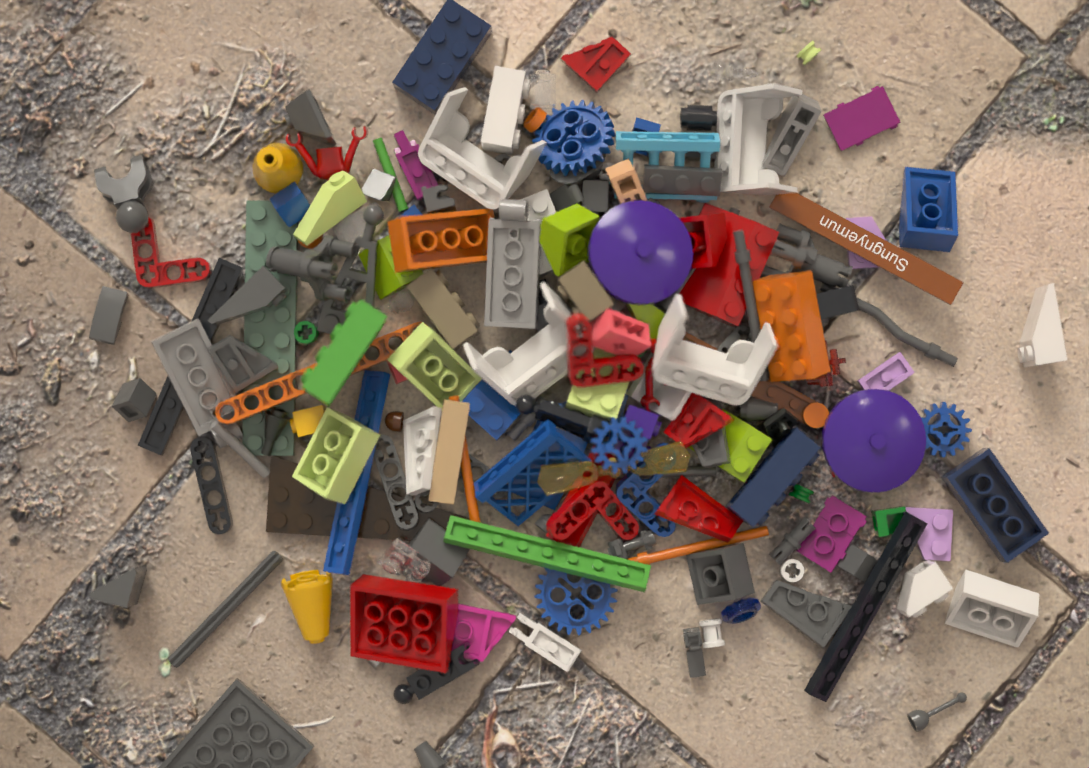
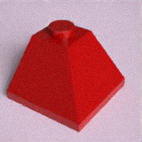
(707, 237)

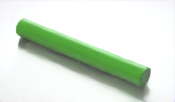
(388, 168)

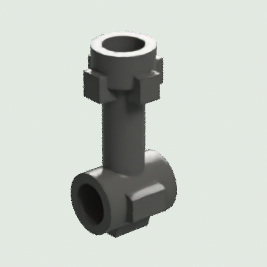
(620, 549)

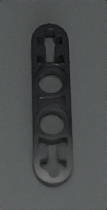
(215, 484)

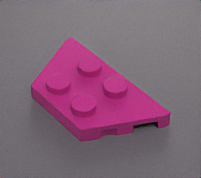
(481, 629)

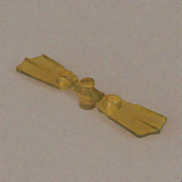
(568, 476)

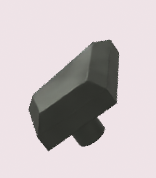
(779, 425)

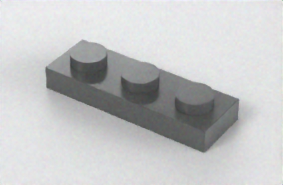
(682, 180)

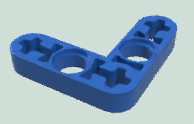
(640, 486)

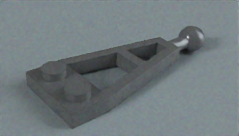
(331, 315)

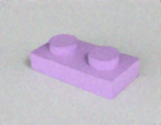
(887, 374)

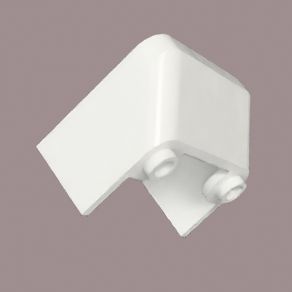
(743, 134)
(466, 165)
(536, 362)
(706, 370)

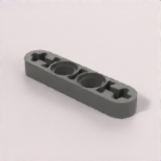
(392, 483)

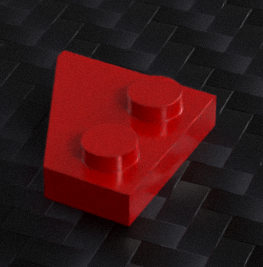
(597, 62)
(697, 421)

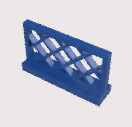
(514, 464)

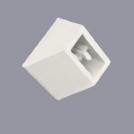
(921, 587)

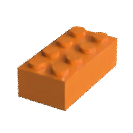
(439, 239)
(793, 312)

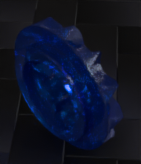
(740, 611)

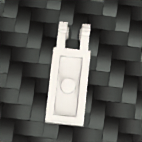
(547, 643)

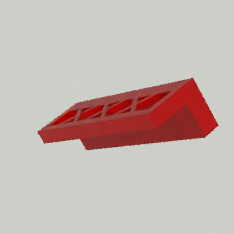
(579, 534)

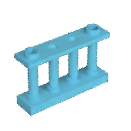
(676, 142)

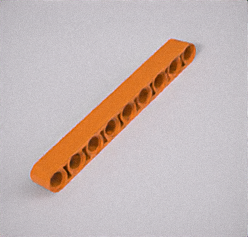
(286, 382)

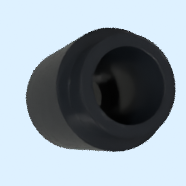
(698, 117)

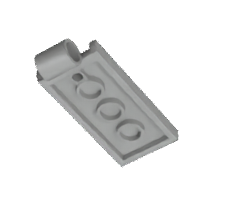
(512, 267)
(196, 378)

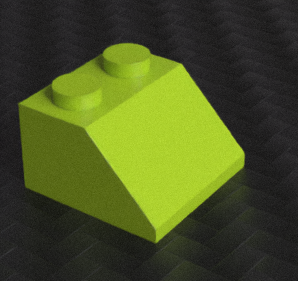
(567, 237)
(386, 279)

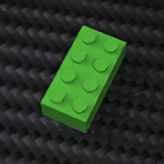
(344, 352)

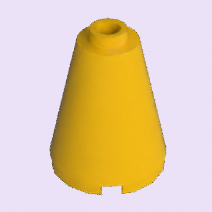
(277, 167)
(310, 602)

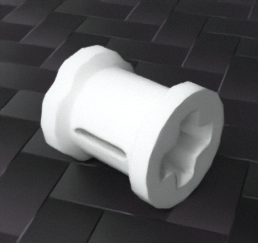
(712, 633)

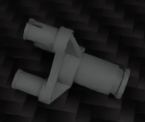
(805, 258)
(315, 266)

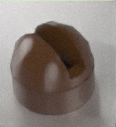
(394, 421)

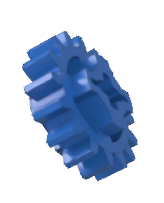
(943, 419)
(629, 442)

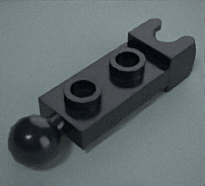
(570, 420)
(427, 681)

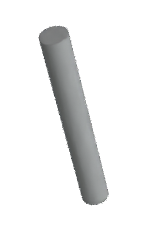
(240, 449)

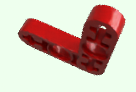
(161, 268)
(586, 362)
(599, 504)

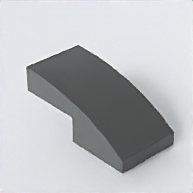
(108, 315)

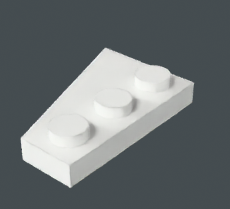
(420, 448)

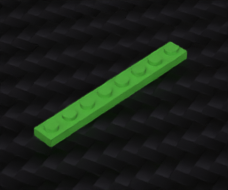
(547, 553)

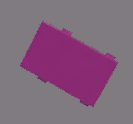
(861, 118)
(833, 533)

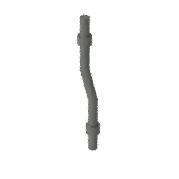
(930, 350)

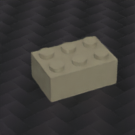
(583, 292)
(444, 308)

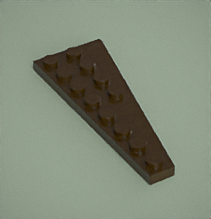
(300, 510)

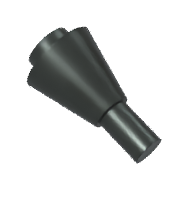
(274, 424)

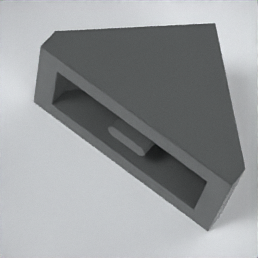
(857, 563)

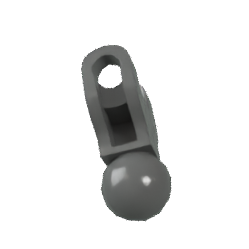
(127, 194)

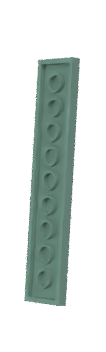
(273, 328)

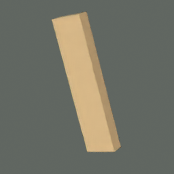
(449, 451)

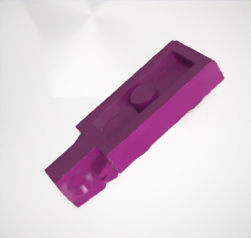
(414, 170)

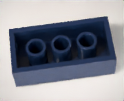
(442, 56)
(773, 476)
(995, 505)

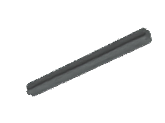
(225, 609)

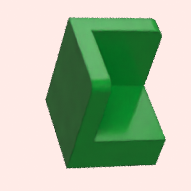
(886, 520)

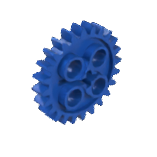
(575, 137)
(560, 611)

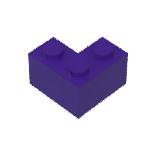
(644, 420)

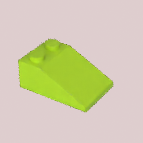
(745, 448)

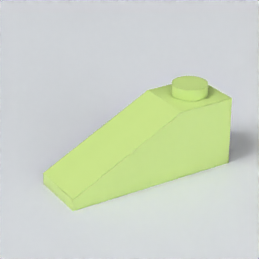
(331, 205)

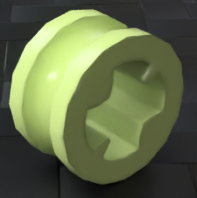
(808, 53)

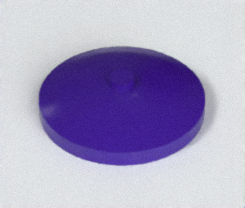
(640, 252)
(873, 440)

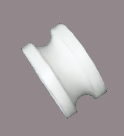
(798, 565)

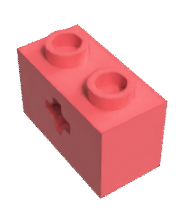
(619, 334)

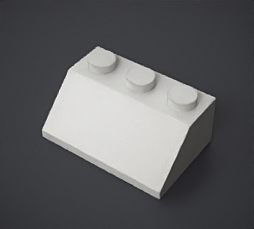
(992, 608)

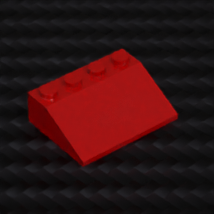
(719, 289)
(402, 622)

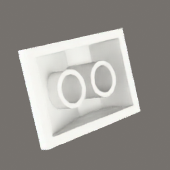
(1042, 334)

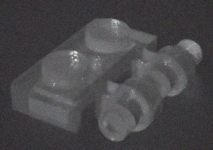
(402, 559)

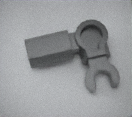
(694, 655)

